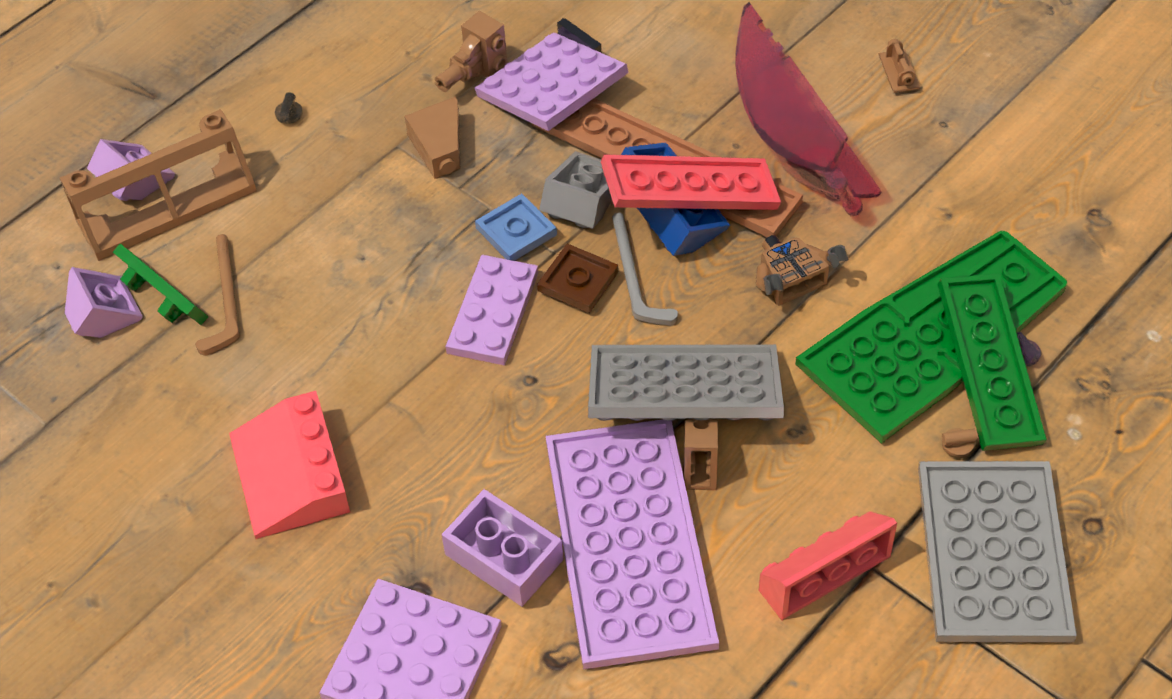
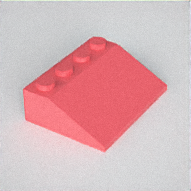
(288, 467)

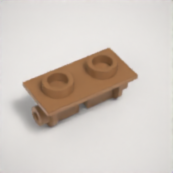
(898, 67)

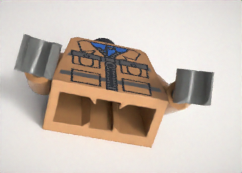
(795, 268)

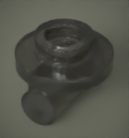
(288, 110)

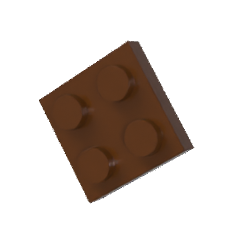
(578, 278)

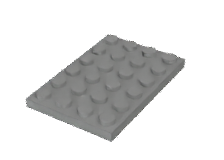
(685, 382)
(995, 552)

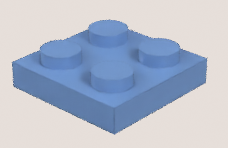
(515, 228)

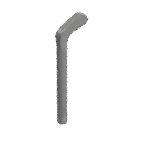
(639, 309)

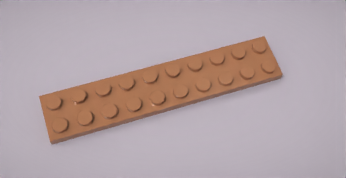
(608, 130)

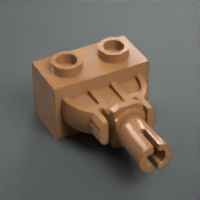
(480, 54)

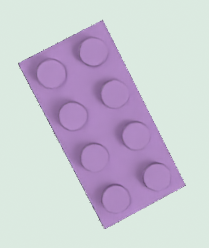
(492, 310)

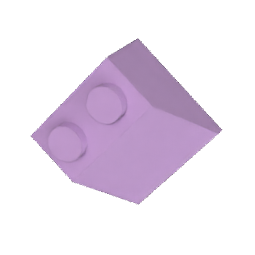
(114, 154)

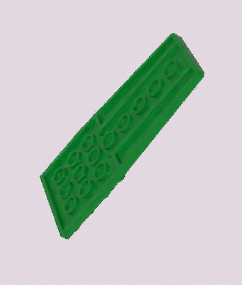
(900, 351)

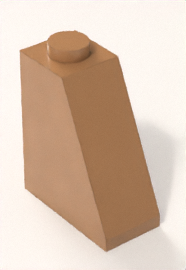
(437, 136)

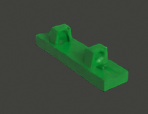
(174, 303)

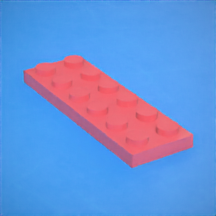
(689, 182)

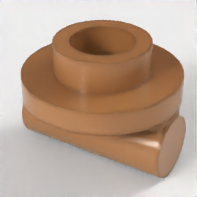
(959, 442)

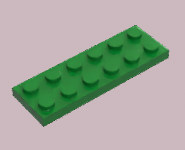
(991, 362)

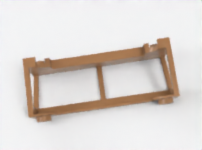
(230, 184)

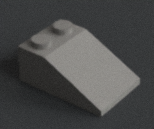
(577, 191)

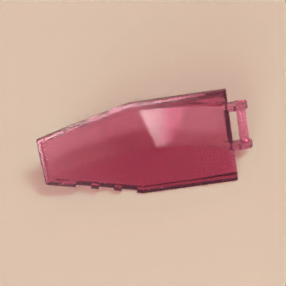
(795, 119)

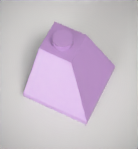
(98, 303)

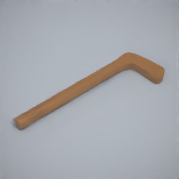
(231, 332)

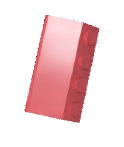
(827, 563)

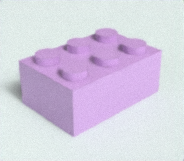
(503, 547)

